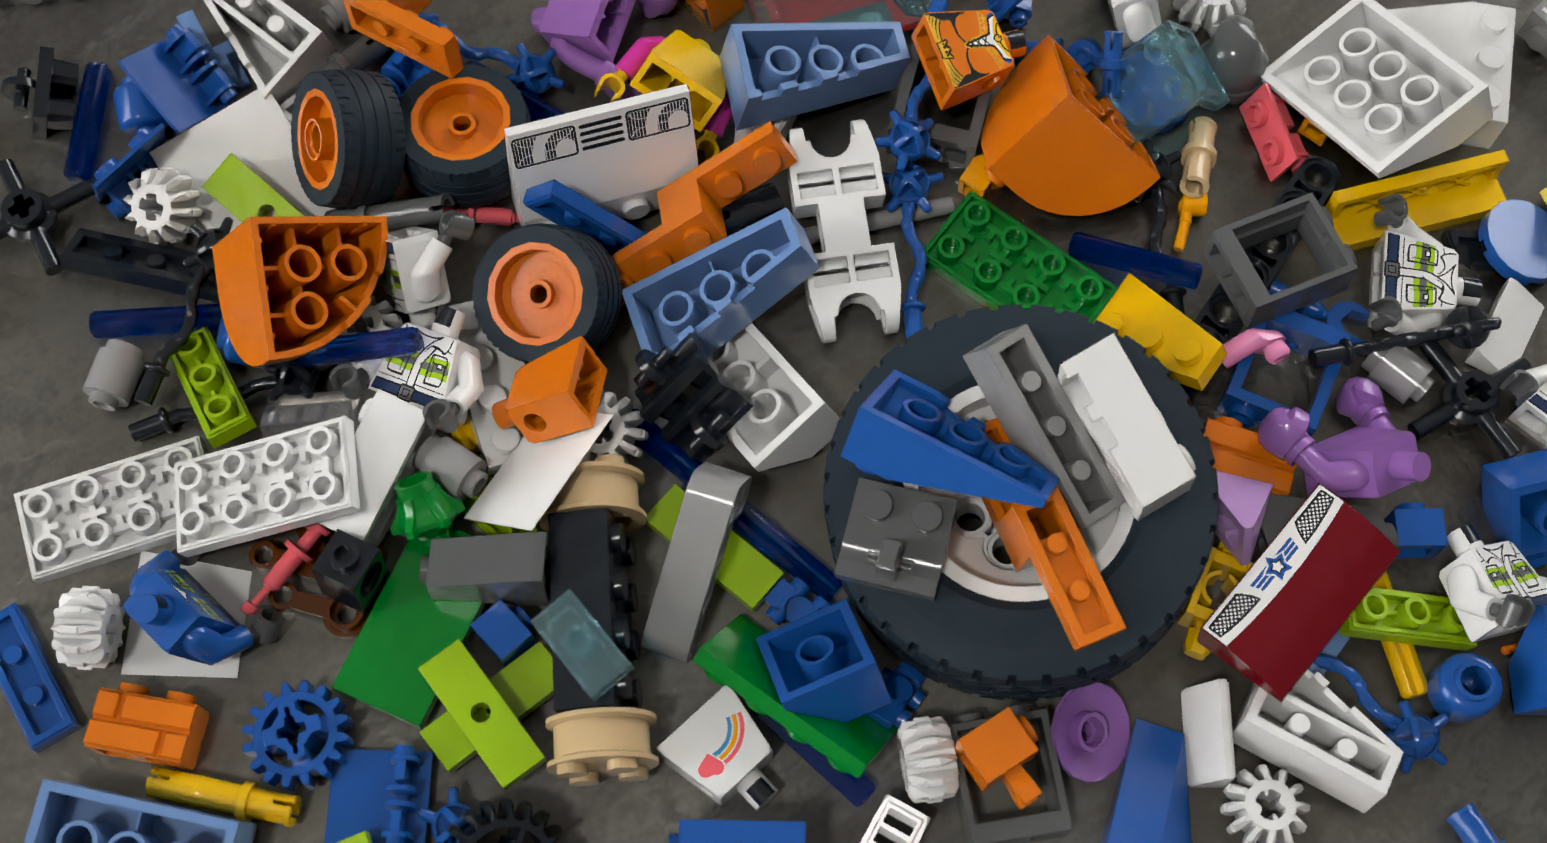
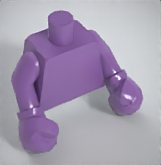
(590, 32)
(1357, 462)

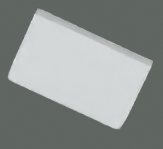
(1519, 317)
(1208, 734)

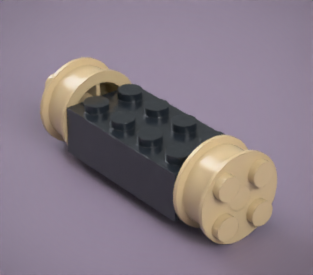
(593, 560)

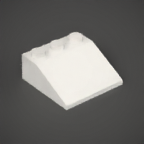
(1478, 39)

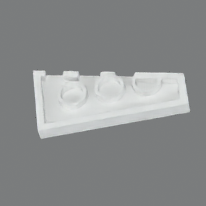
(497, 377)

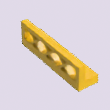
(1434, 198)

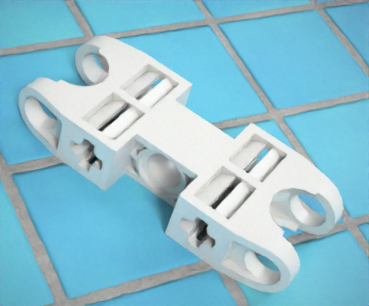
(838, 194)

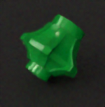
(424, 509)

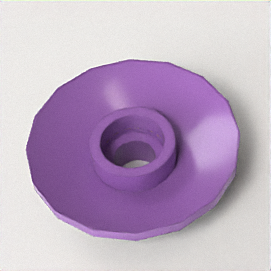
(1090, 732)

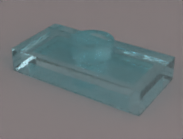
(582, 644)

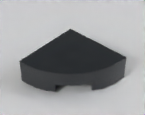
(1470, 251)

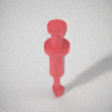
(489, 215)
(287, 565)

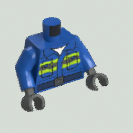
(187, 617)

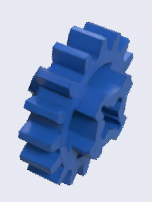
(279, 725)

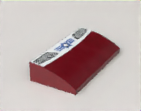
(1298, 593)

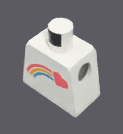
(721, 752)

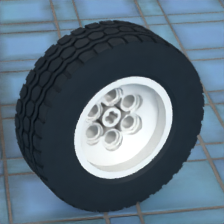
(996, 625)

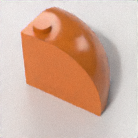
(1061, 143)
(296, 281)

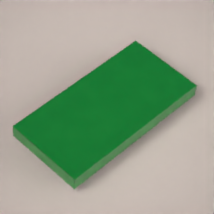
(1010, 264)
(400, 637)
(736, 662)

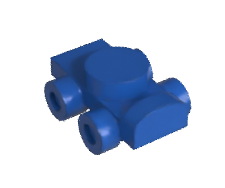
(789, 601)
(903, 690)

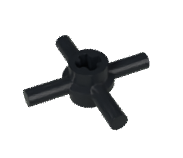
(34, 216)
(1457, 406)

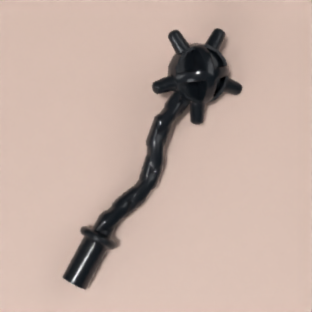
(203, 255)
(1172, 293)
(1464, 328)
(286, 379)

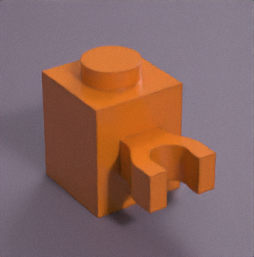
(998, 752)

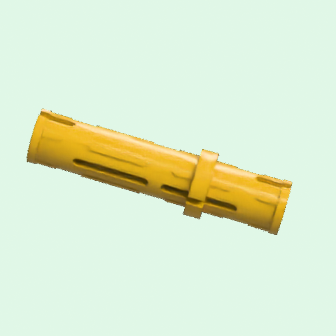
(242, 800)

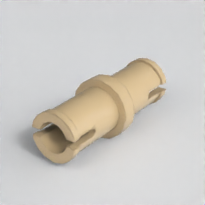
(1198, 157)

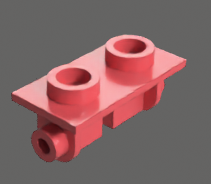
(1269, 129)

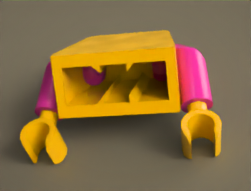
(672, 61)

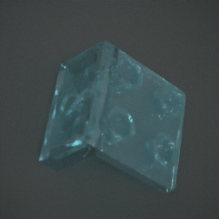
(1165, 80)

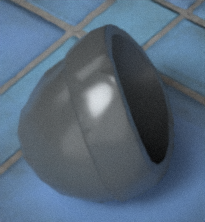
(1237, 57)

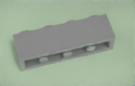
(1043, 421)

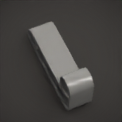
(694, 559)

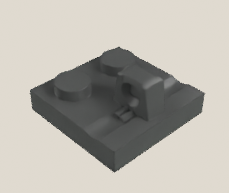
(896, 539)

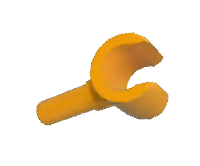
(1188, 208)

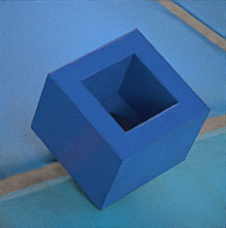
(1419, 530)
(505, 632)

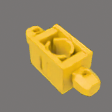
(1196, 612)

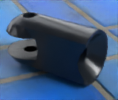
(751, 208)

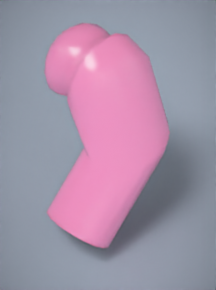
(1256, 341)

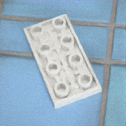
(266, 486)
(102, 512)

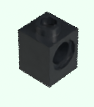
(350, 571)

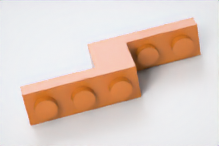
(400, 28)
(694, 202)
(1061, 558)

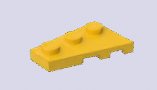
(1165, 332)

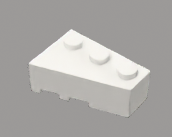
(272, 43)
(1126, 427)
(385, 454)
(1319, 741)

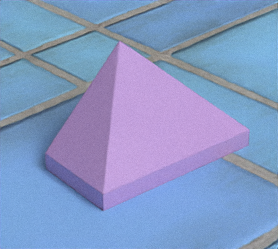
(1241, 513)

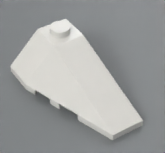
(787, 413)

